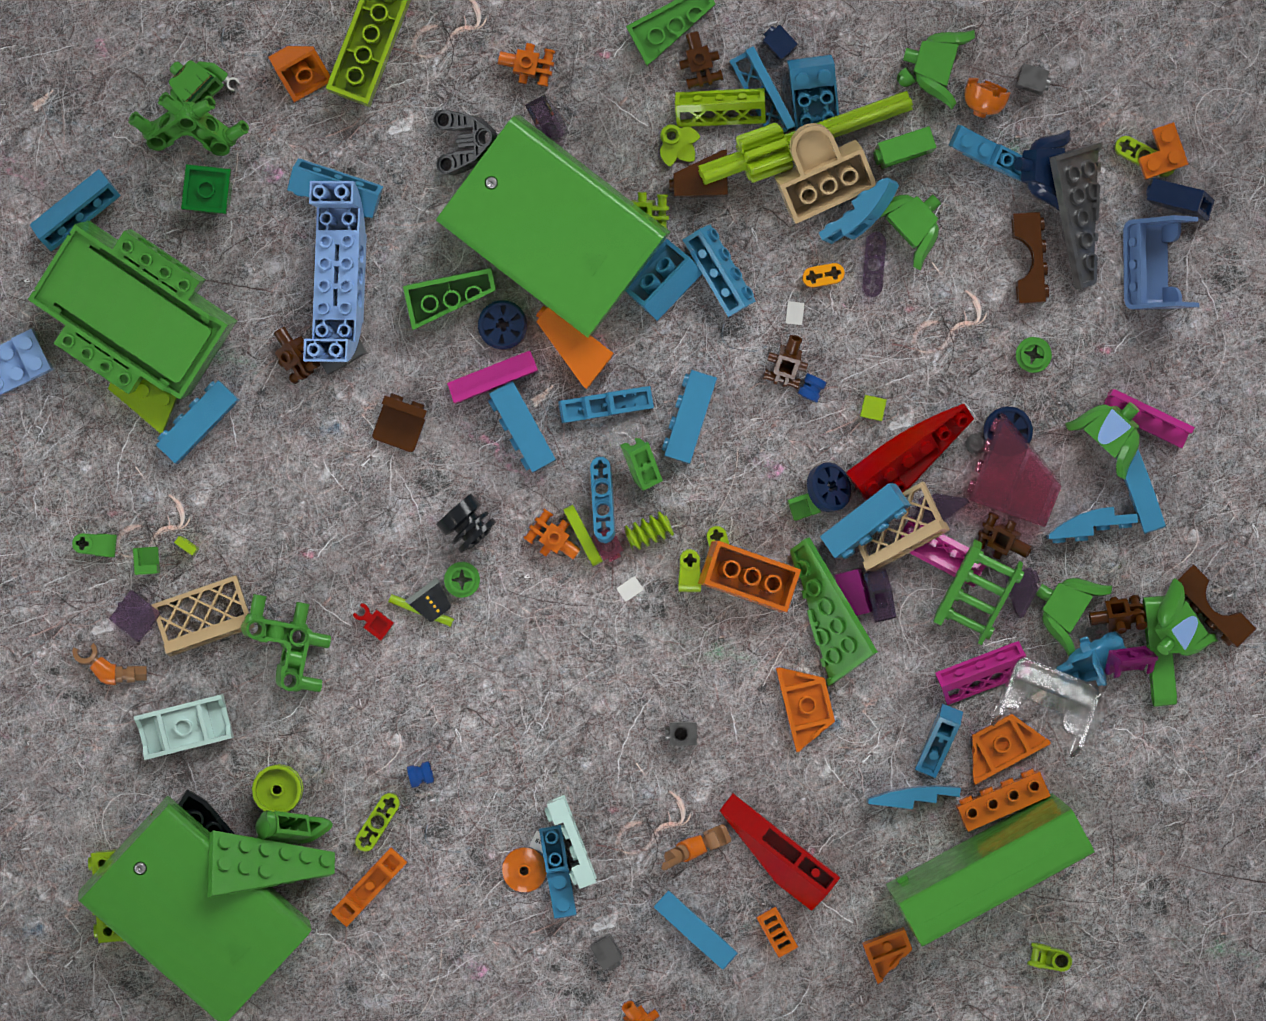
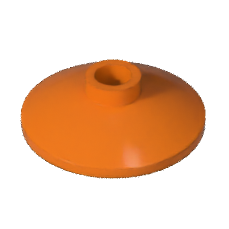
(524, 858)

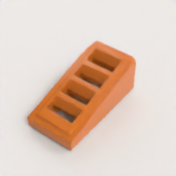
(789, 947)

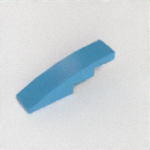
(606, 404)
(1143, 496)
(906, 796)
(696, 930)

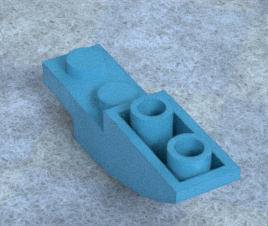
(985, 151)
(868, 208)
(1082, 525)
(557, 872)

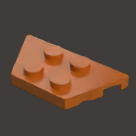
(805, 704)
(1003, 746)

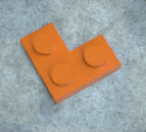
(1169, 153)

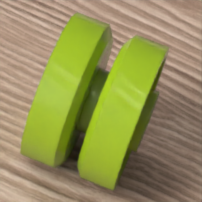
(290, 784)

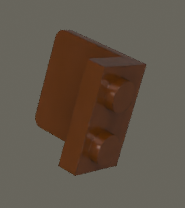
(400, 423)

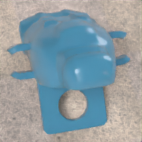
(1091, 657)

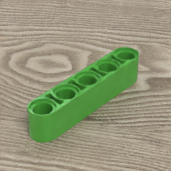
(1163, 676)

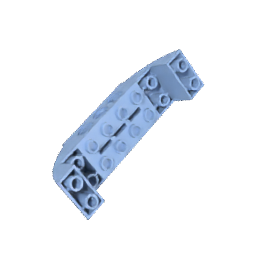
(338, 272)

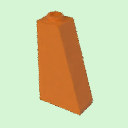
(583, 355)

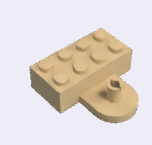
(823, 172)

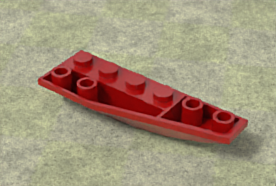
(909, 453)
(780, 855)

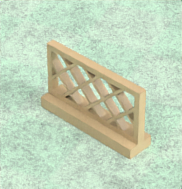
(911, 541)
(202, 635)

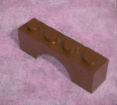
(1027, 229)
(1233, 627)

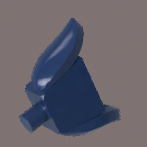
(1036, 166)

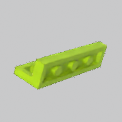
(720, 102)

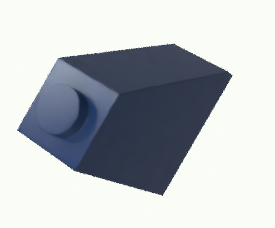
(1180, 198)

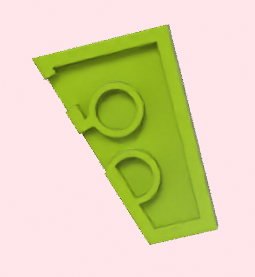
(149, 403)

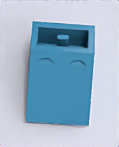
(813, 89)

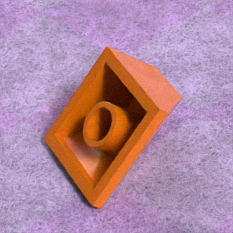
(300, 70)

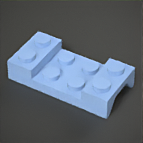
(21, 361)

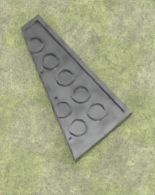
(1079, 208)

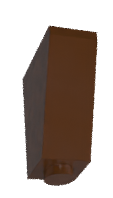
(689, 184)

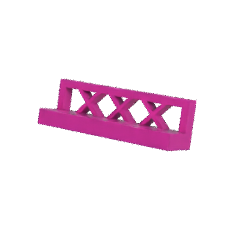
(492, 377)
(1153, 420)
(942, 553)
(980, 669)

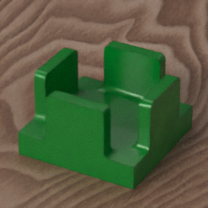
(206, 189)

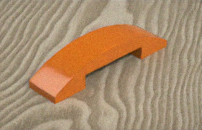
(368, 887)

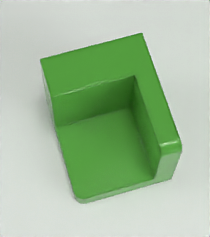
(802, 507)
(146, 560)

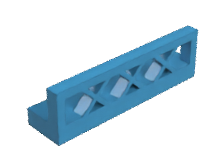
(766, 82)

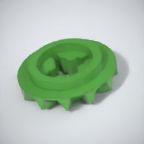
(1043, 350)
(454, 572)

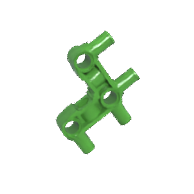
(189, 120)
(293, 653)

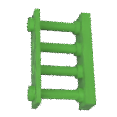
(965, 574)

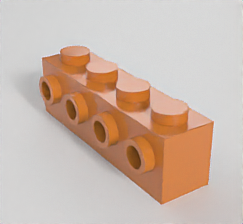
(1002, 800)

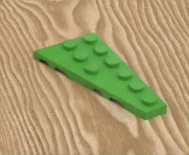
(832, 619)
(255, 863)

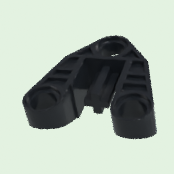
(468, 159)

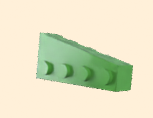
(442, 295)

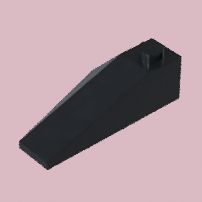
(202, 812)

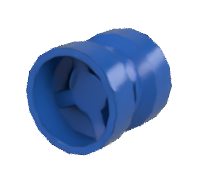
(812, 388)
(420, 774)

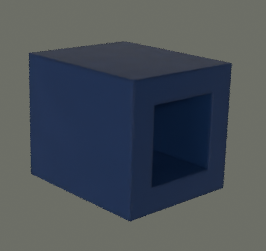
(779, 42)

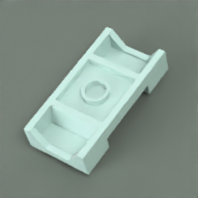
(184, 726)
(582, 871)

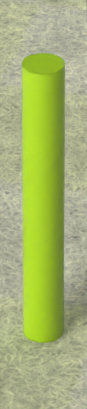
(401, 603)

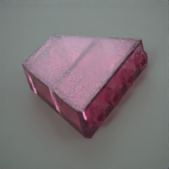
(1014, 476)

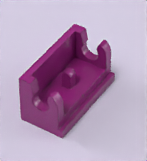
(854, 590)
(1130, 659)

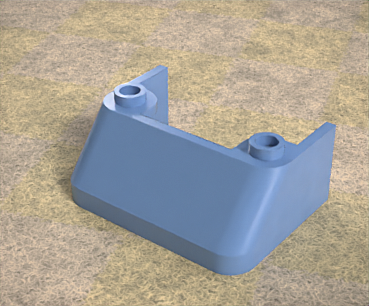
(1147, 263)

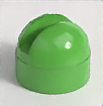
(905, 78)

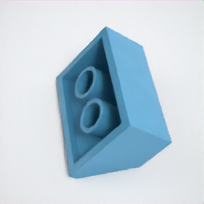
(663, 280)

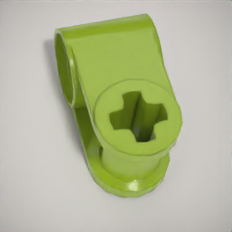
(689, 575)
(1047, 957)

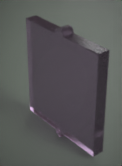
(135, 616)

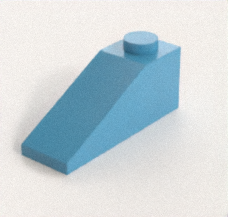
(939, 740)

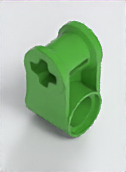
(99, 544)

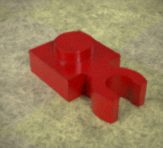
(377, 623)

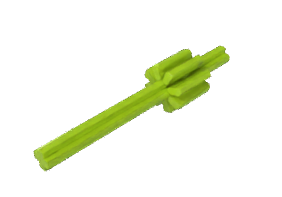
(767, 150)

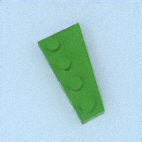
(665, 25)

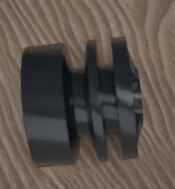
(466, 523)

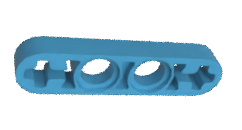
(602, 499)

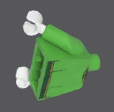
(197, 80)

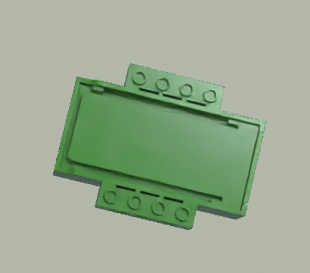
(131, 311)

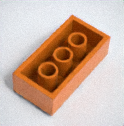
(749, 576)

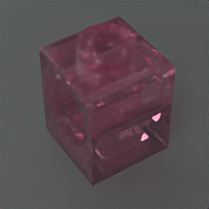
(611, 556)

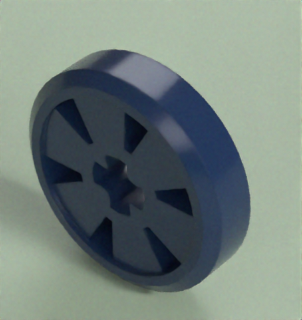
(495, 336)
(1016, 416)
(839, 484)

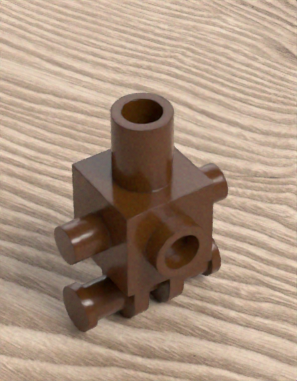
(699, 61)
(291, 356)
(786, 363)
(1004, 538)
(1120, 614)

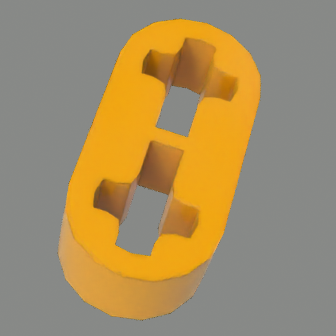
(822, 269)

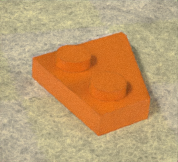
(886, 952)

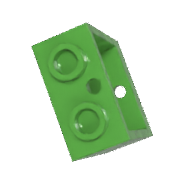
(904, 147)

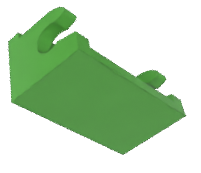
(641, 464)

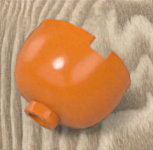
(985, 97)

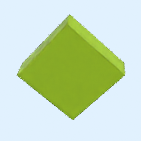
(873, 408)
(186, 545)

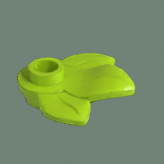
(680, 147)

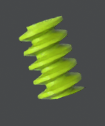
(648, 530)

